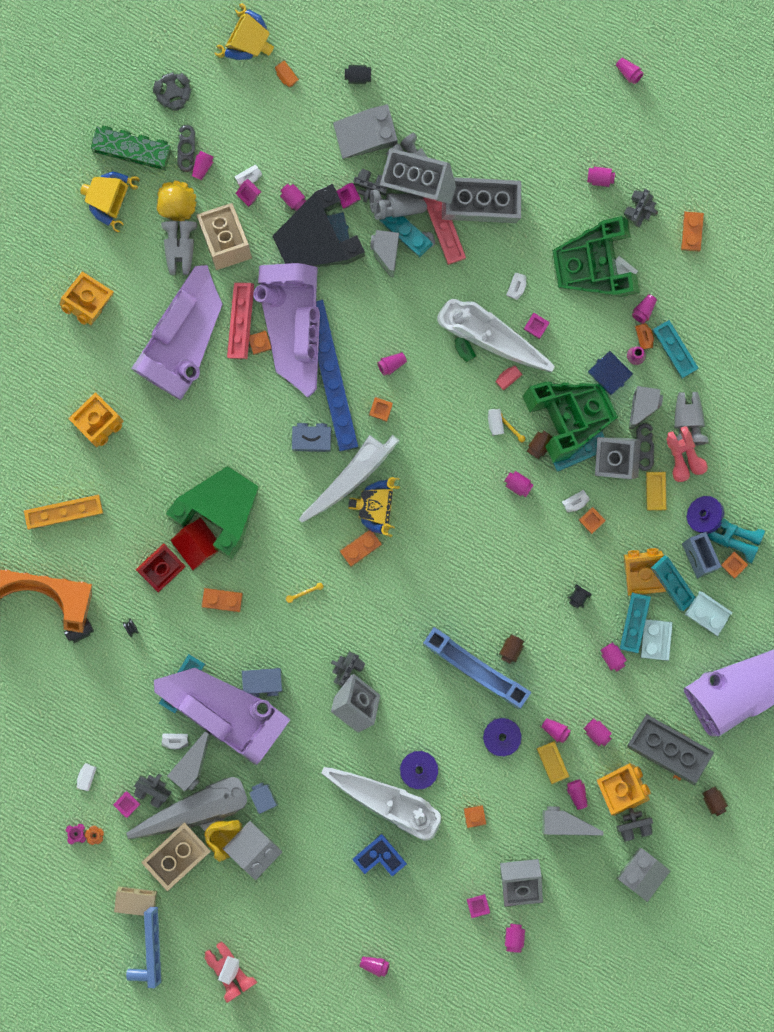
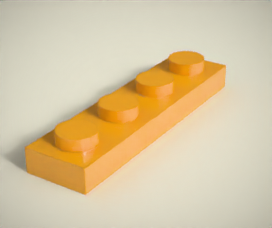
(63, 512)

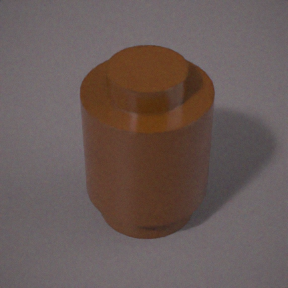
(538, 443)
(511, 649)
(715, 801)

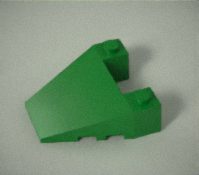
(590, 264)
(576, 412)
(223, 501)

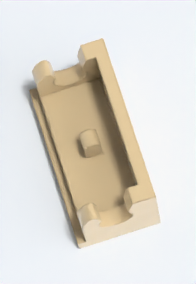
(134, 900)

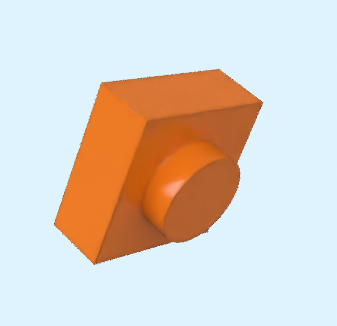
(259, 342)
(381, 409)
(592, 520)
(734, 565)
(474, 816)

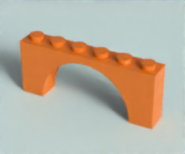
(69, 595)

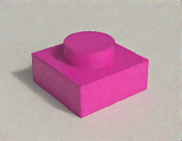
(248, 192)
(348, 195)
(536, 326)
(126, 804)
(478, 906)

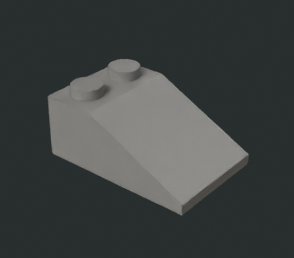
(365, 132)
(190, 766)
(562, 823)

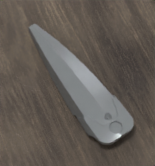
(202, 807)

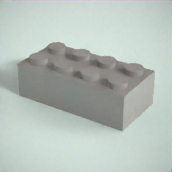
(484, 201)

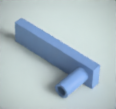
(153, 972)

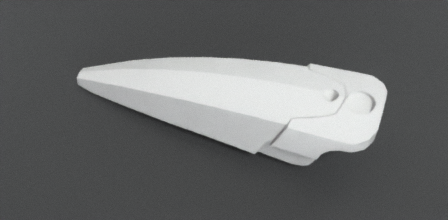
(484, 329)
(357, 471)
(392, 803)

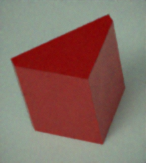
(195, 543)
(160, 567)

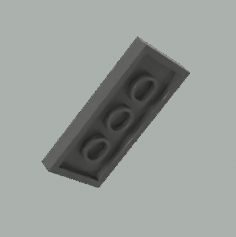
(670, 749)

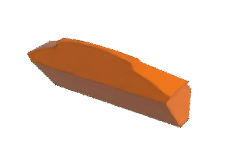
(285, 74)
(645, 336)

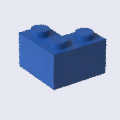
(380, 851)

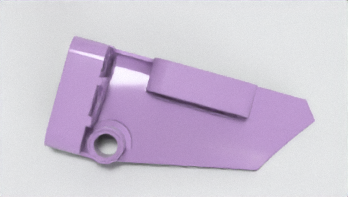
(292, 321)
(181, 335)
(736, 694)
(223, 711)

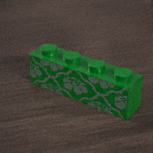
(131, 148)

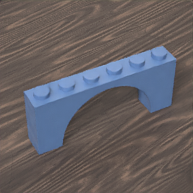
(476, 669)

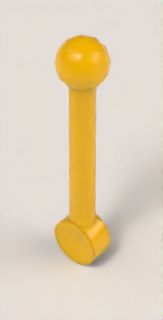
(521, 438)
(289, 598)

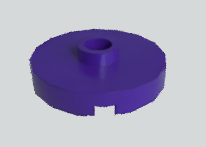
(712, 519)
(492, 733)
(429, 767)

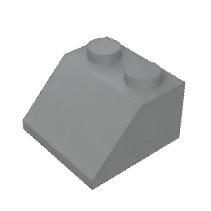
(385, 249)
(644, 404)
(617, 457)
(356, 704)
(252, 850)
(643, 874)
(521, 882)

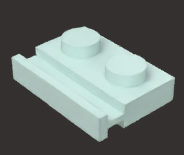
(708, 613)
(656, 640)

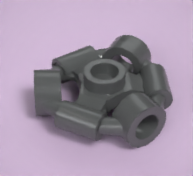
(172, 91)

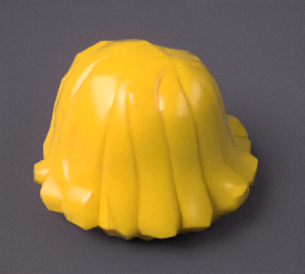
(176, 201)
(219, 835)

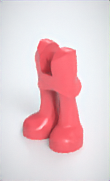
(696, 464)
(232, 990)

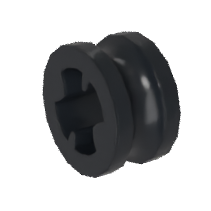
(130, 627)

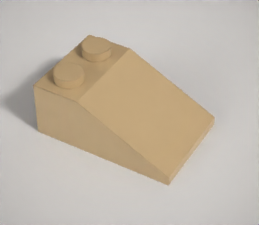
(224, 236)
(176, 856)

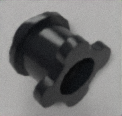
(579, 597)

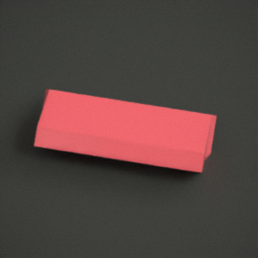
(507, 377)

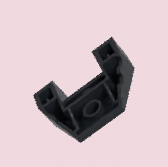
(310, 237)

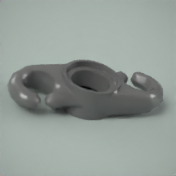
(186, 156)
(648, 438)

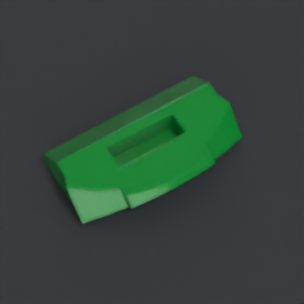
(464, 349)

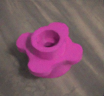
(70, 832)

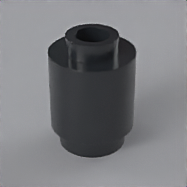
(358, 74)
(77, 636)

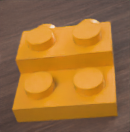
(85, 299)
(96, 420)
(639, 574)
(624, 789)

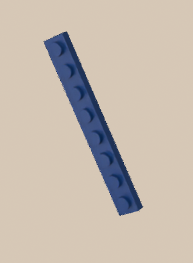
(334, 385)

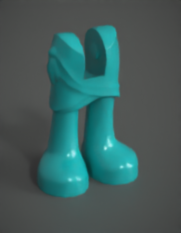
(732, 529)

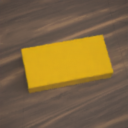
(656, 491)
(552, 762)

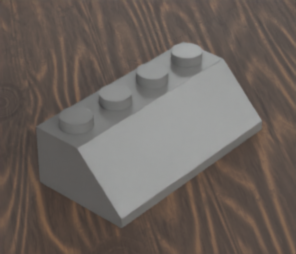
(419, 176)

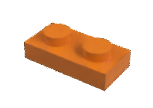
(692, 231)
(360, 548)
(222, 600)

